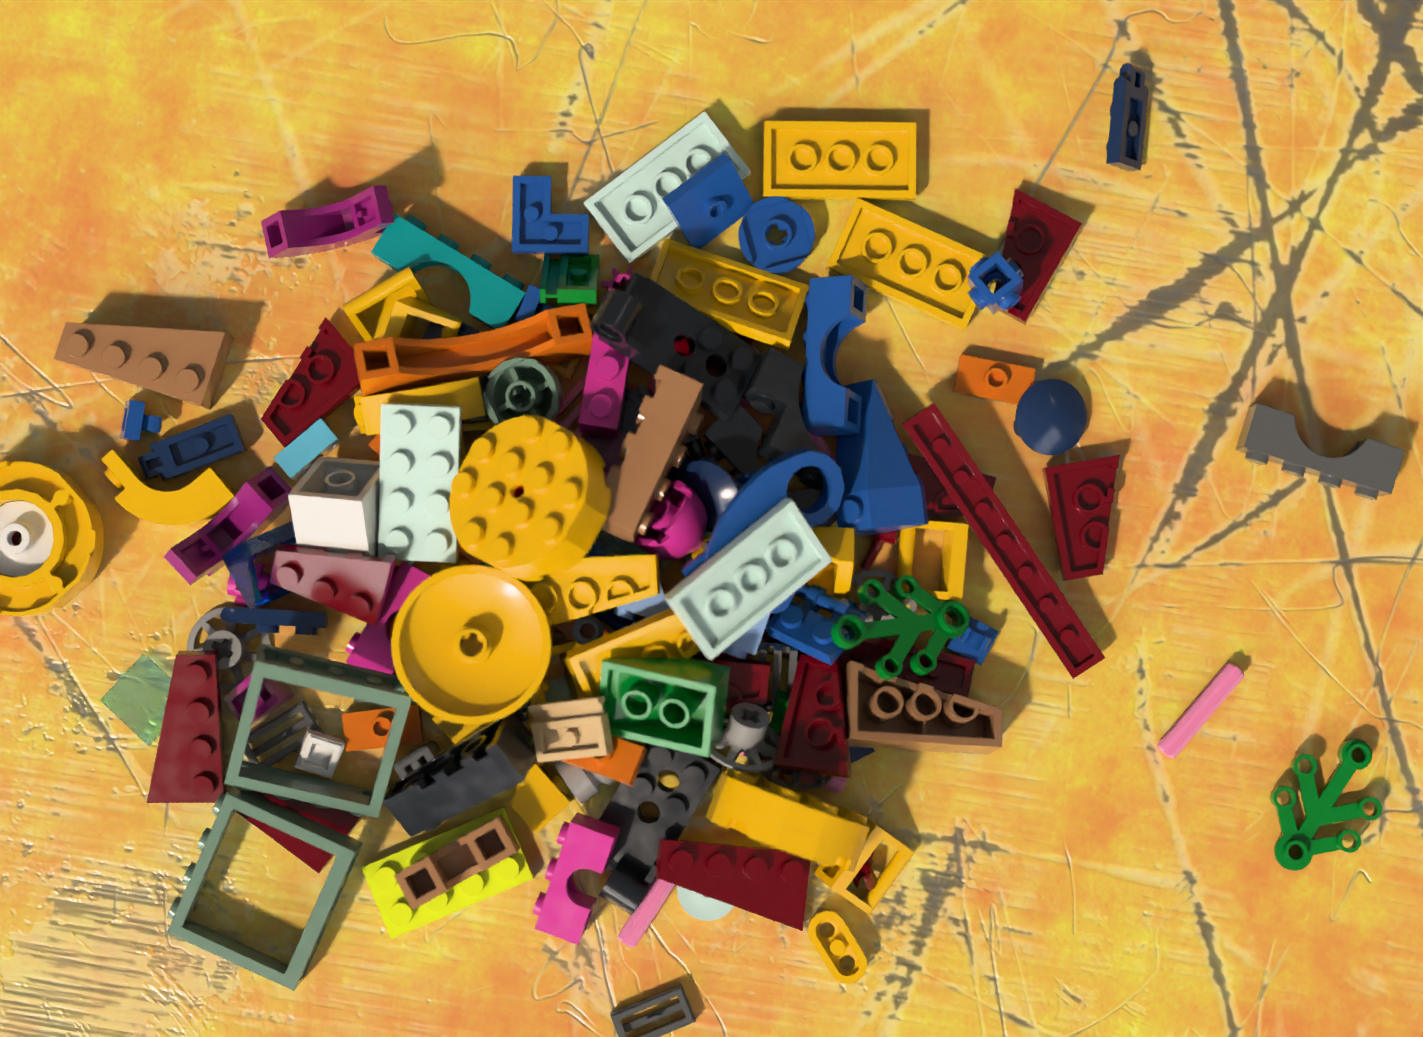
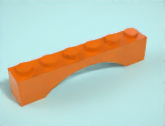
(410, 363)

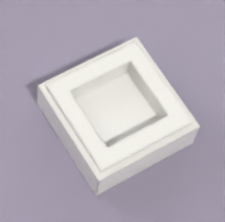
(319, 753)

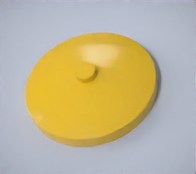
(471, 644)

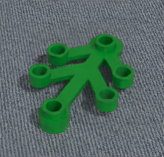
(905, 623)
(1320, 809)

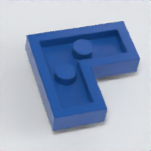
(536, 228)

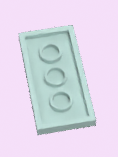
(632, 204)
(416, 473)
(748, 578)

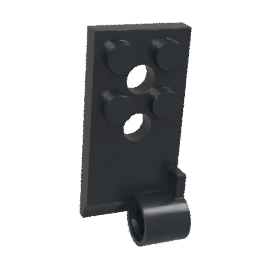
(643, 328)
(638, 840)

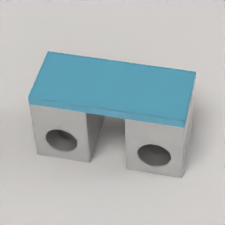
(316, 440)

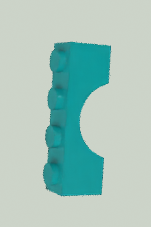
(492, 298)

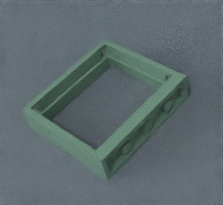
(332, 678)
(295, 824)

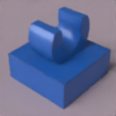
(531, 304)
(136, 421)
(974, 642)

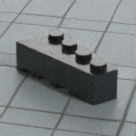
(463, 775)

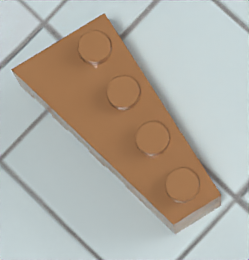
(161, 360)
(652, 453)
(915, 716)

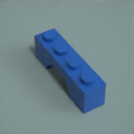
(834, 310)

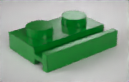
(571, 278)

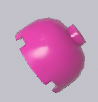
(676, 525)

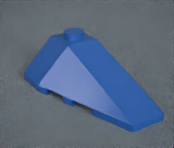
(877, 475)

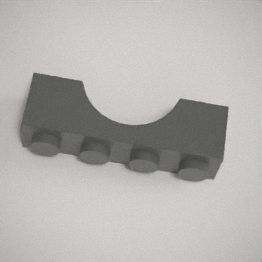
(1273, 437)

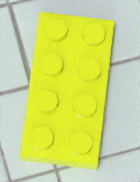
(396, 910)

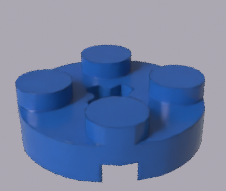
(787, 217)

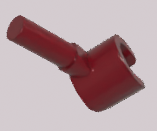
(887, 537)
(867, 871)

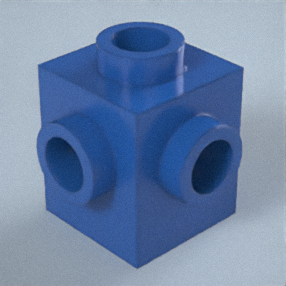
(991, 271)

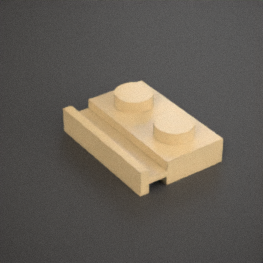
(571, 729)

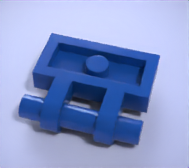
(809, 631)

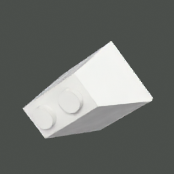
(338, 506)

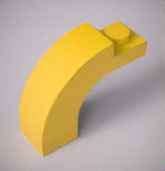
(458, 392)
(179, 508)

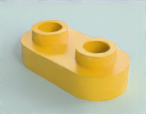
(836, 945)

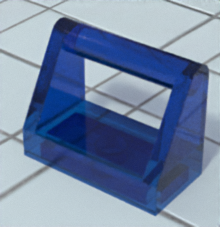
(242, 568)

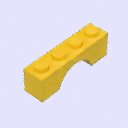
(536, 798)

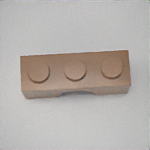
(457, 861)

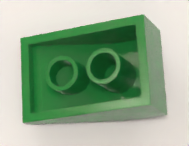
(666, 701)

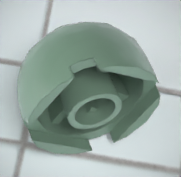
(522, 389)

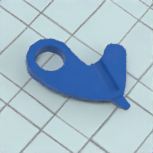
(764, 492)

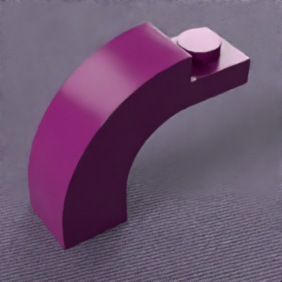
(329, 226)
(244, 517)

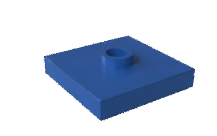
(709, 202)

